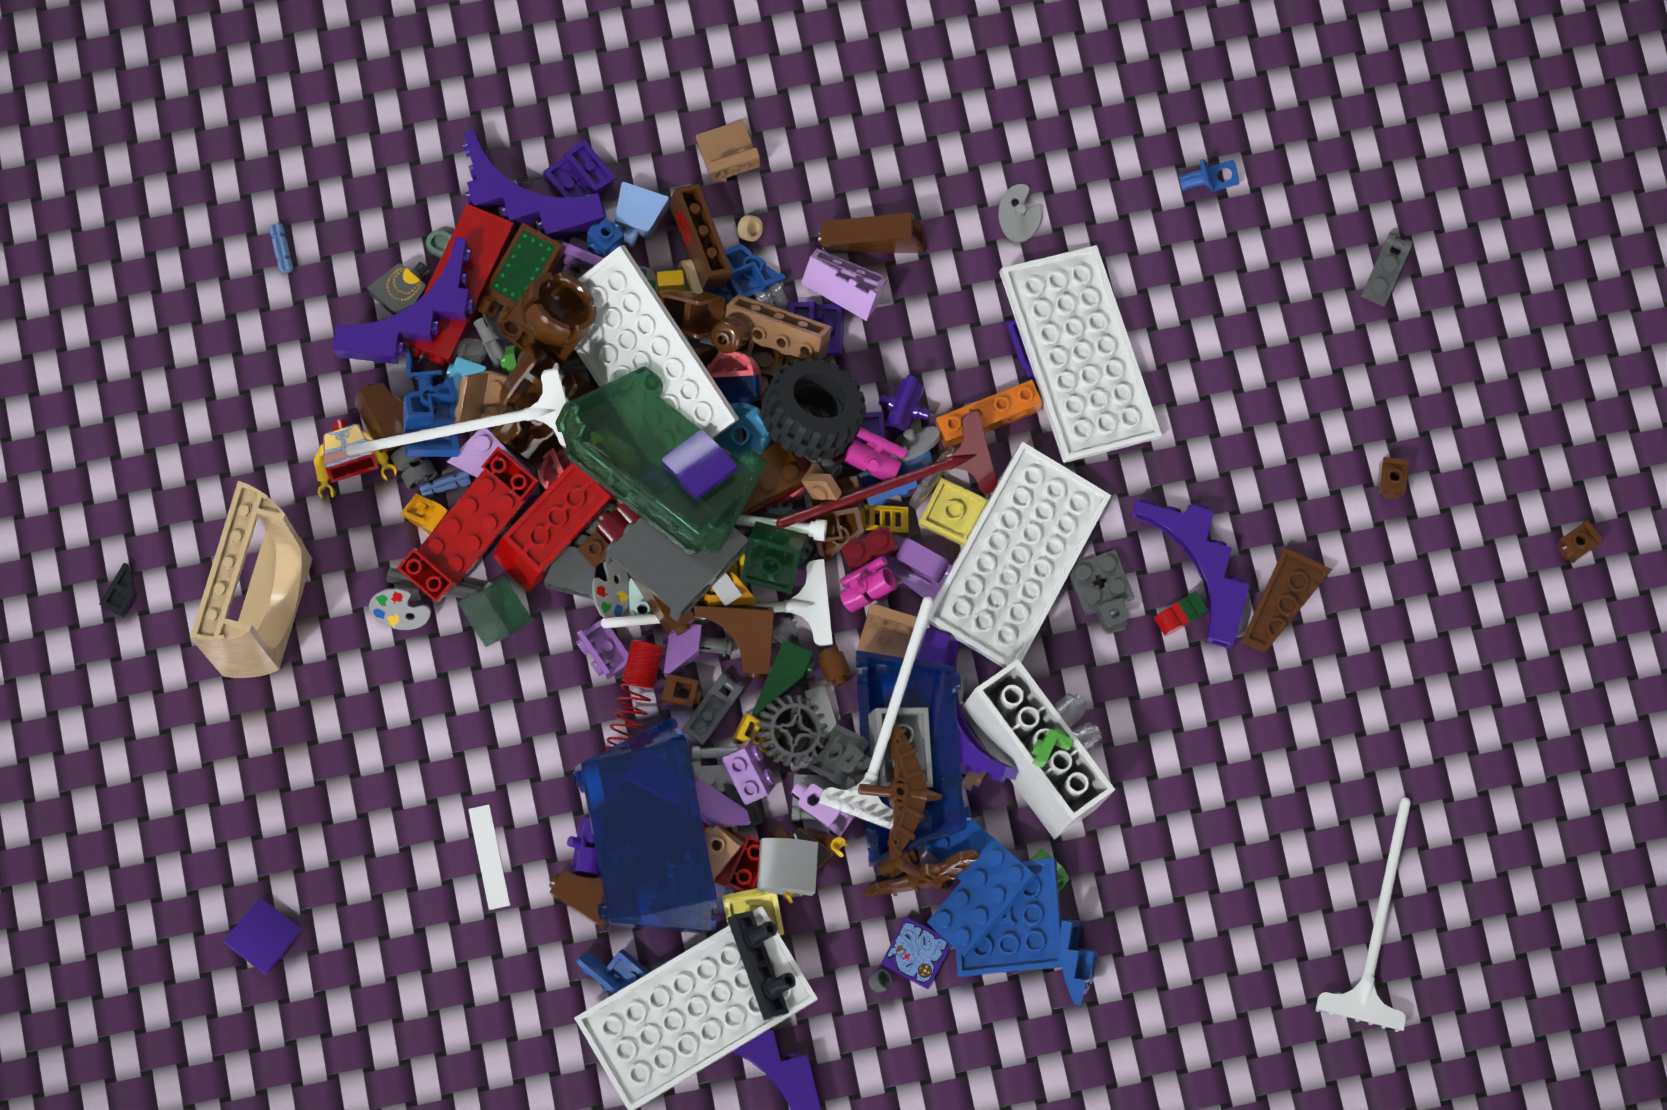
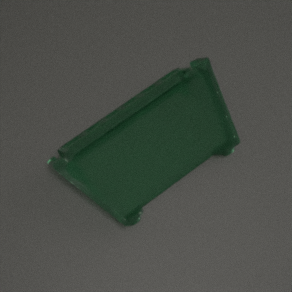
(619, 442)

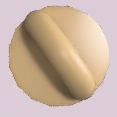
(749, 228)

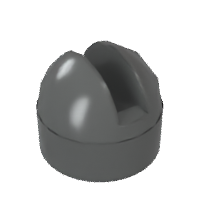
(880, 980)

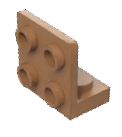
(727, 151)
(480, 396)
(886, 631)

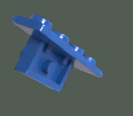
(907, 466)
(617, 975)

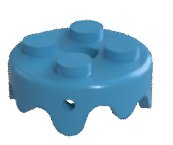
(750, 419)

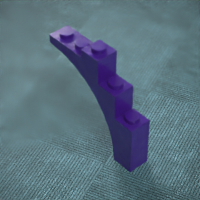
(555, 216)
(445, 300)
(1190, 532)
(944, 649)
(790, 1076)

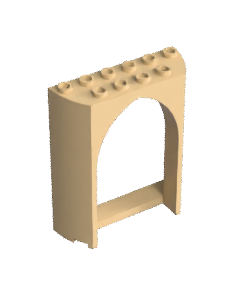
(260, 636)

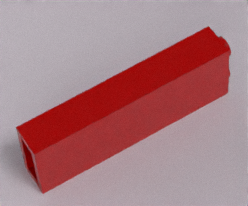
(489, 240)

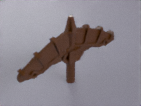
(905, 793)
(923, 875)

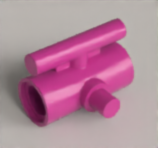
(875, 455)
(867, 584)

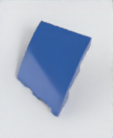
(748, 274)
(427, 410)
(1076, 962)

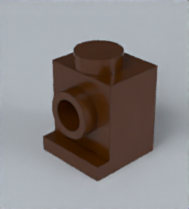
(1388, 487)
(1588, 536)
(674, 685)

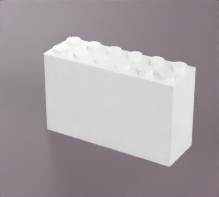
(1009, 718)

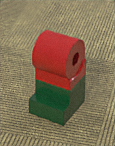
(1181, 614)

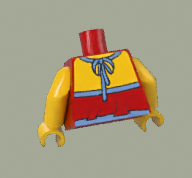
(335, 464)

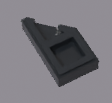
(120, 592)
(752, 808)

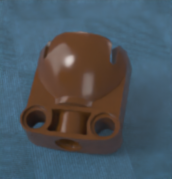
(551, 314)

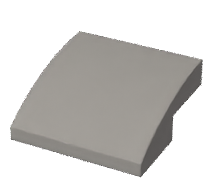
(787, 866)

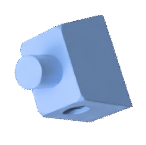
(639, 212)

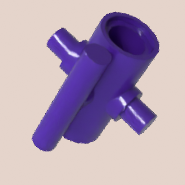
(904, 406)
(584, 855)

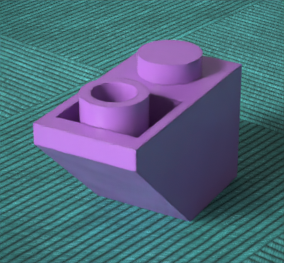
(680, 649)

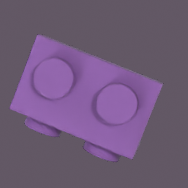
(578, 255)
(604, 648)
(749, 772)

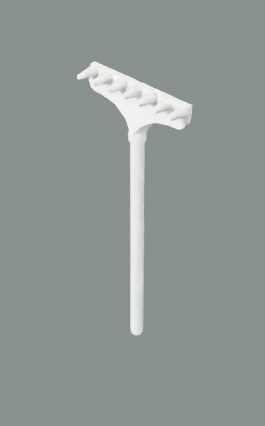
(545, 411)
(809, 603)
(866, 806)
(1363, 1001)

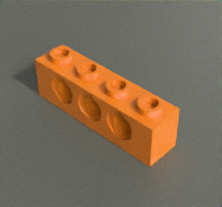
(993, 412)

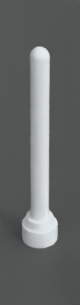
(815, 529)

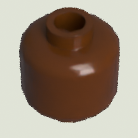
(729, 334)

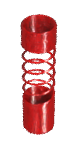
(639, 671)

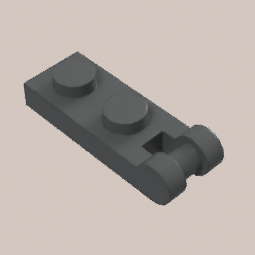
(1386, 270)
(713, 709)

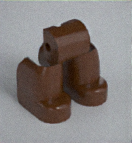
(695, 317)
(523, 390)

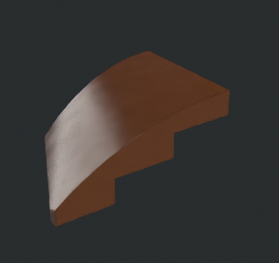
(843, 523)

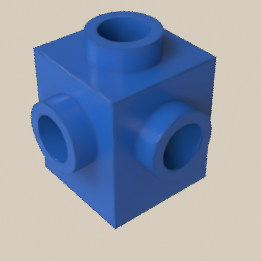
(604, 238)

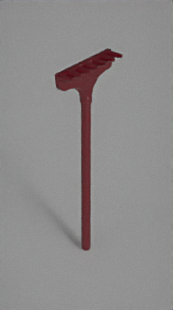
(971, 456)

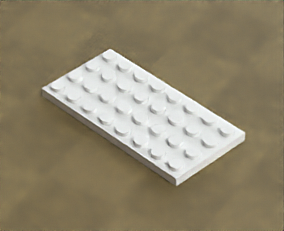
(639, 332)
(1080, 353)
(1017, 557)
(685, 1016)

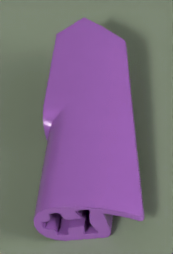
(918, 567)
(718, 808)

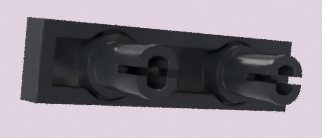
(752, 950)

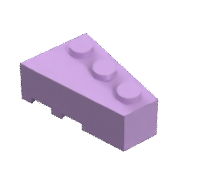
(844, 283)
(479, 448)

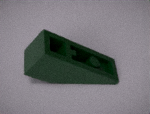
(786, 673)

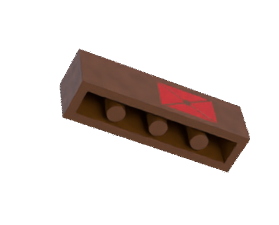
(700, 237)

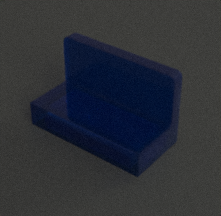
(740, 388)

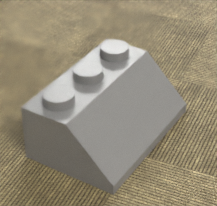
(917, 733)

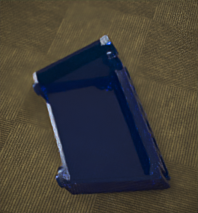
(928, 687)
(649, 834)

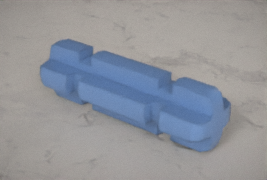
(281, 248)
(445, 484)

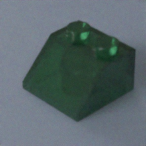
(773, 557)
(495, 611)

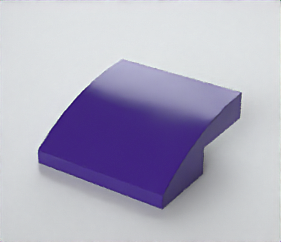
(579, 173)
(827, 314)
(699, 464)
(263, 936)

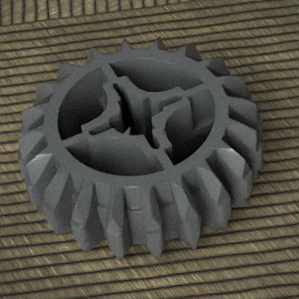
(795, 720)

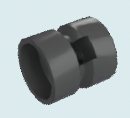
(415, 469)

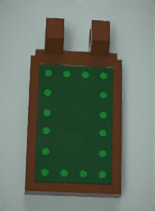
(524, 261)

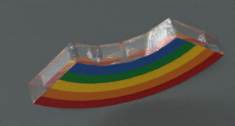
(929, 483)

